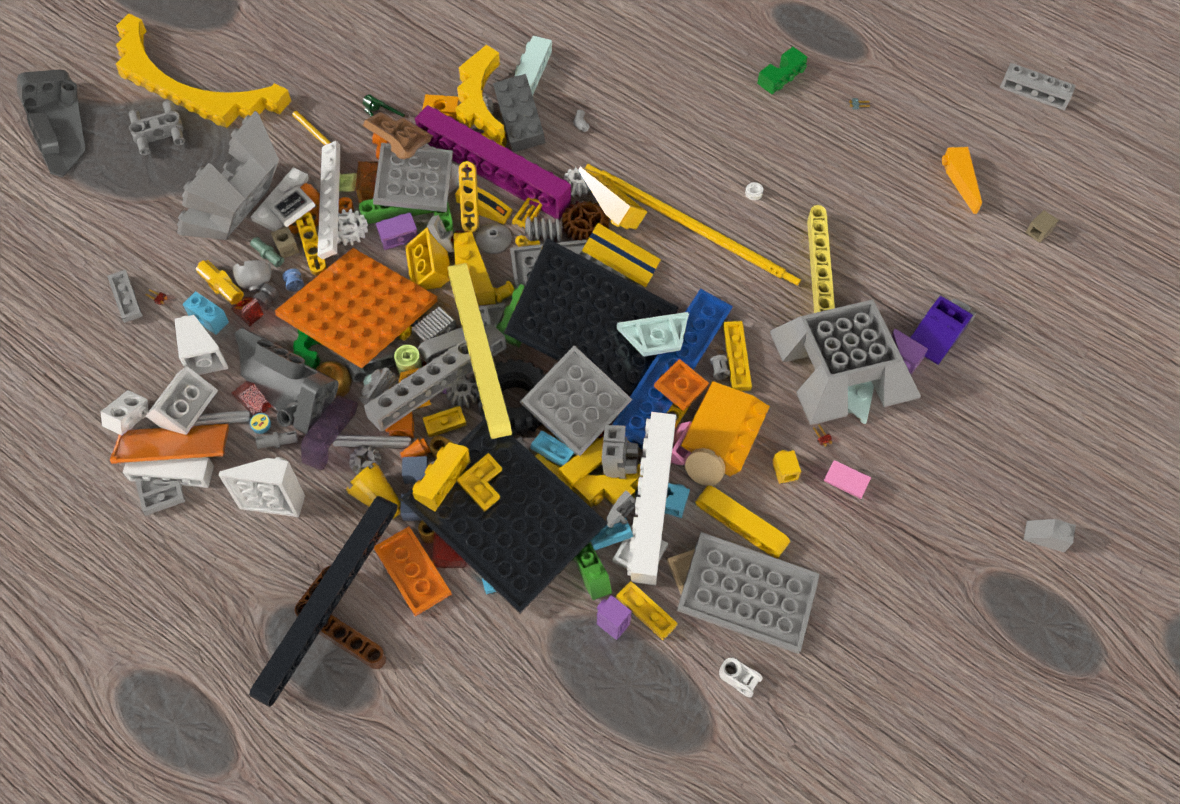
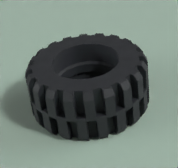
(519, 375)

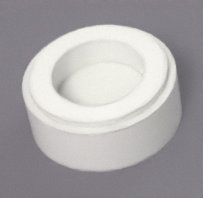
(754, 191)

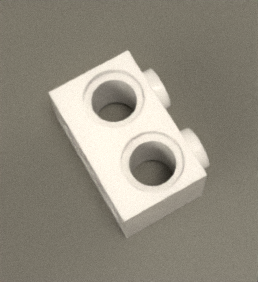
(124, 412)

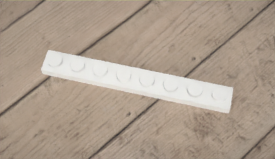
(329, 200)

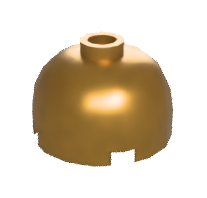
(338, 372)

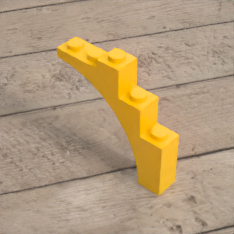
(474, 76)
(594, 487)

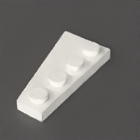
(263, 214)

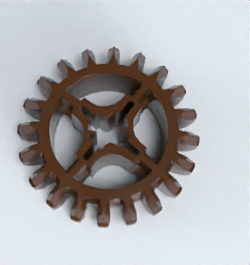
(586, 218)

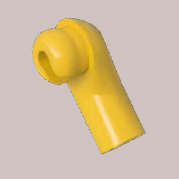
(523, 241)

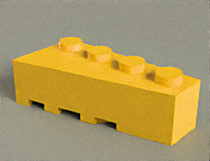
(467, 252)

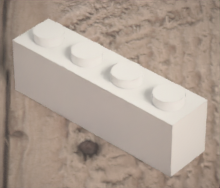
(187, 471)

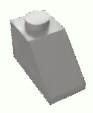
(1050, 533)

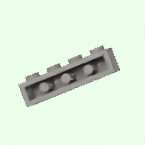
(1037, 86)

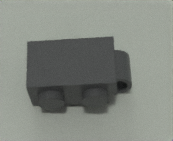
(382, 360)

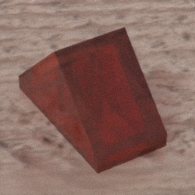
(248, 310)
(251, 398)
(444, 556)

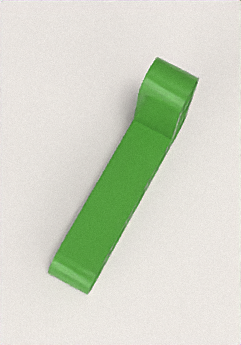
(377, 213)

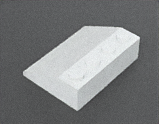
(265, 487)

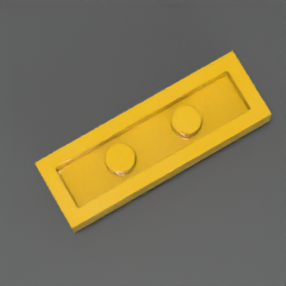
(646, 610)

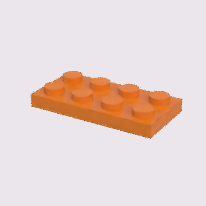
(412, 571)

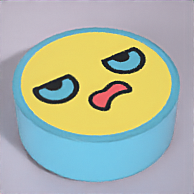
(260, 423)

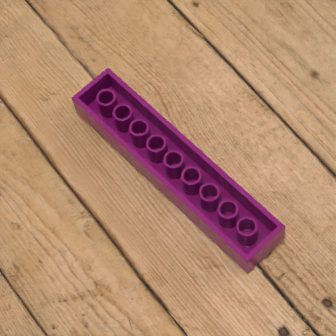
(496, 162)

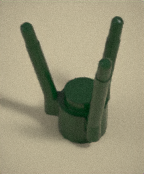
(373, 104)

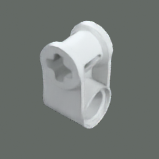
(741, 677)

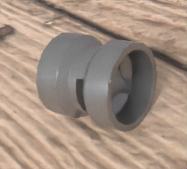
(266, 296)

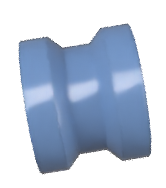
(293, 280)

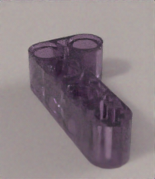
(325, 431)

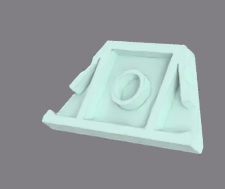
(655, 334)
(860, 399)

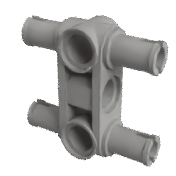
(156, 128)

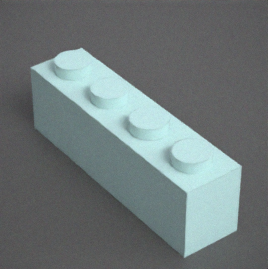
(534, 60)

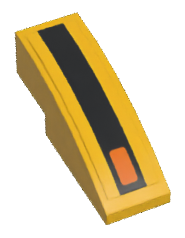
(488, 205)

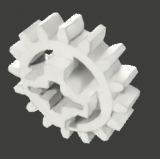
(348, 227)

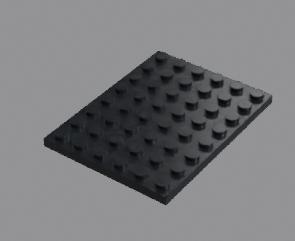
(579, 305)
(525, 534)

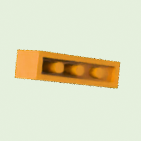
(961, 172)

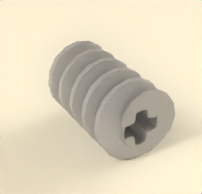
(541, 228)

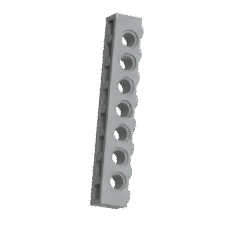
(427, 382)

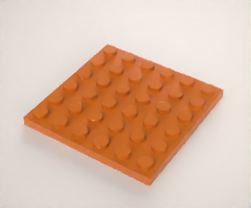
(356, 307)

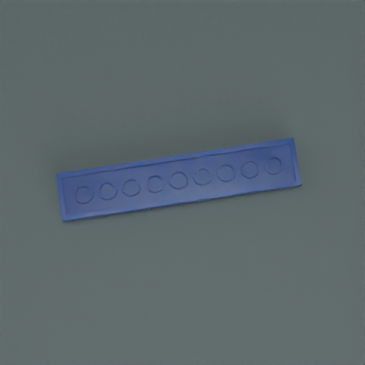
(703, 322)

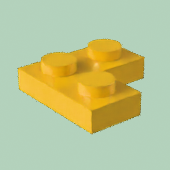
(476, 481)

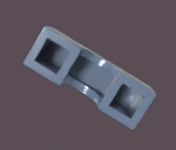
(412, 470)

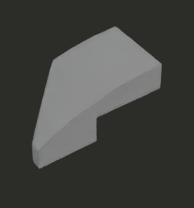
(439, 233)
(621, 509)

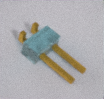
(855, 103)

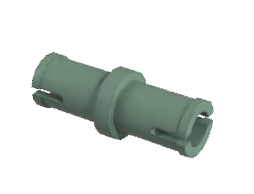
(267, 252)

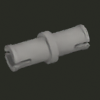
(276, 439)

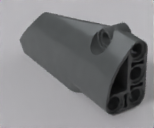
(53, 117)
(285, 381)

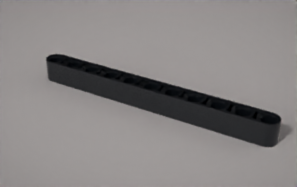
(323, 602)

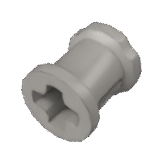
(720, 368)

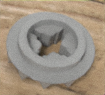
(356, 463)

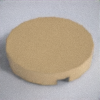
(705, 467)

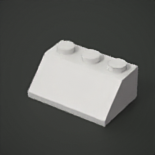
(182, 402)

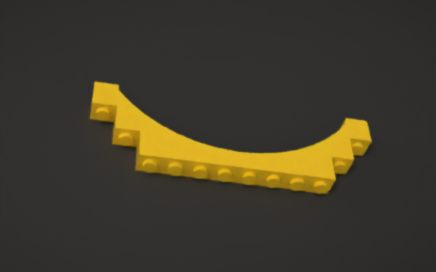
(216, 106)

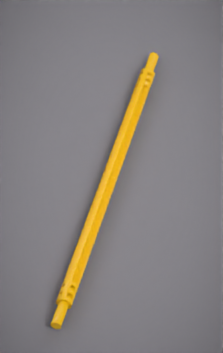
(698, 227)

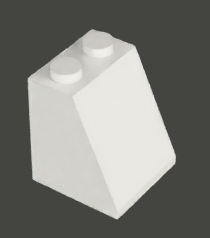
(197, 347)

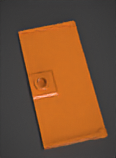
(167, 444)

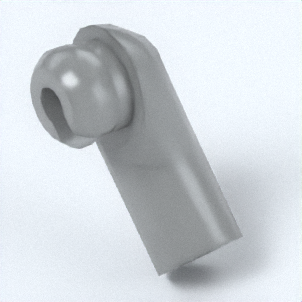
(579, 122)

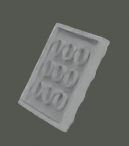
(413, 181)
(576, 401)

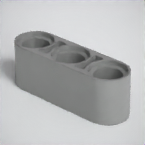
(439, 345)

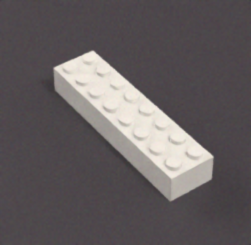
(652, 503)

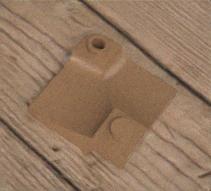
(401, 134)

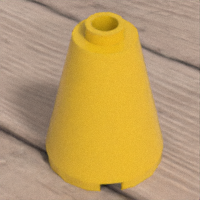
(370, 484)

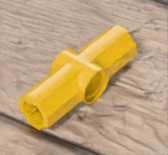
(219, 282)

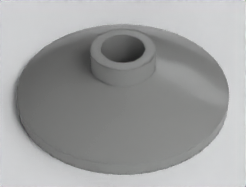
(493, 244)

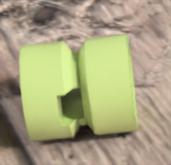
(407, 358)

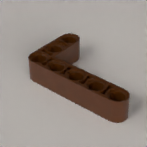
(350, 637)

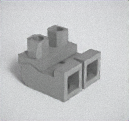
(616, 451)

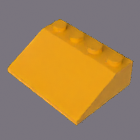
(727, 425)

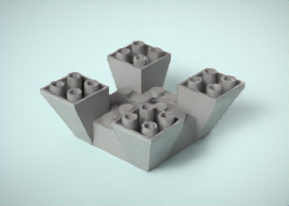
(223, 200)
(846, 349)

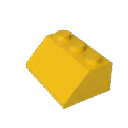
(427, 261)
(441, 475)

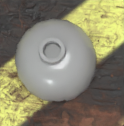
(252, 274)

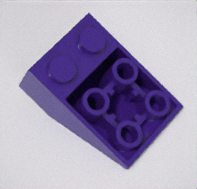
(941, 328)

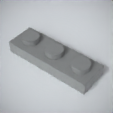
(125, 296)

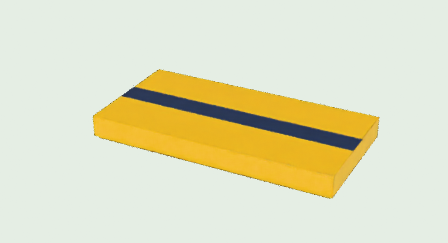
(621, 255)

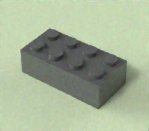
(519, 113)

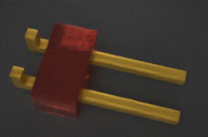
(160, 297)
(824, 439)

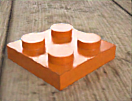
(681, 384)

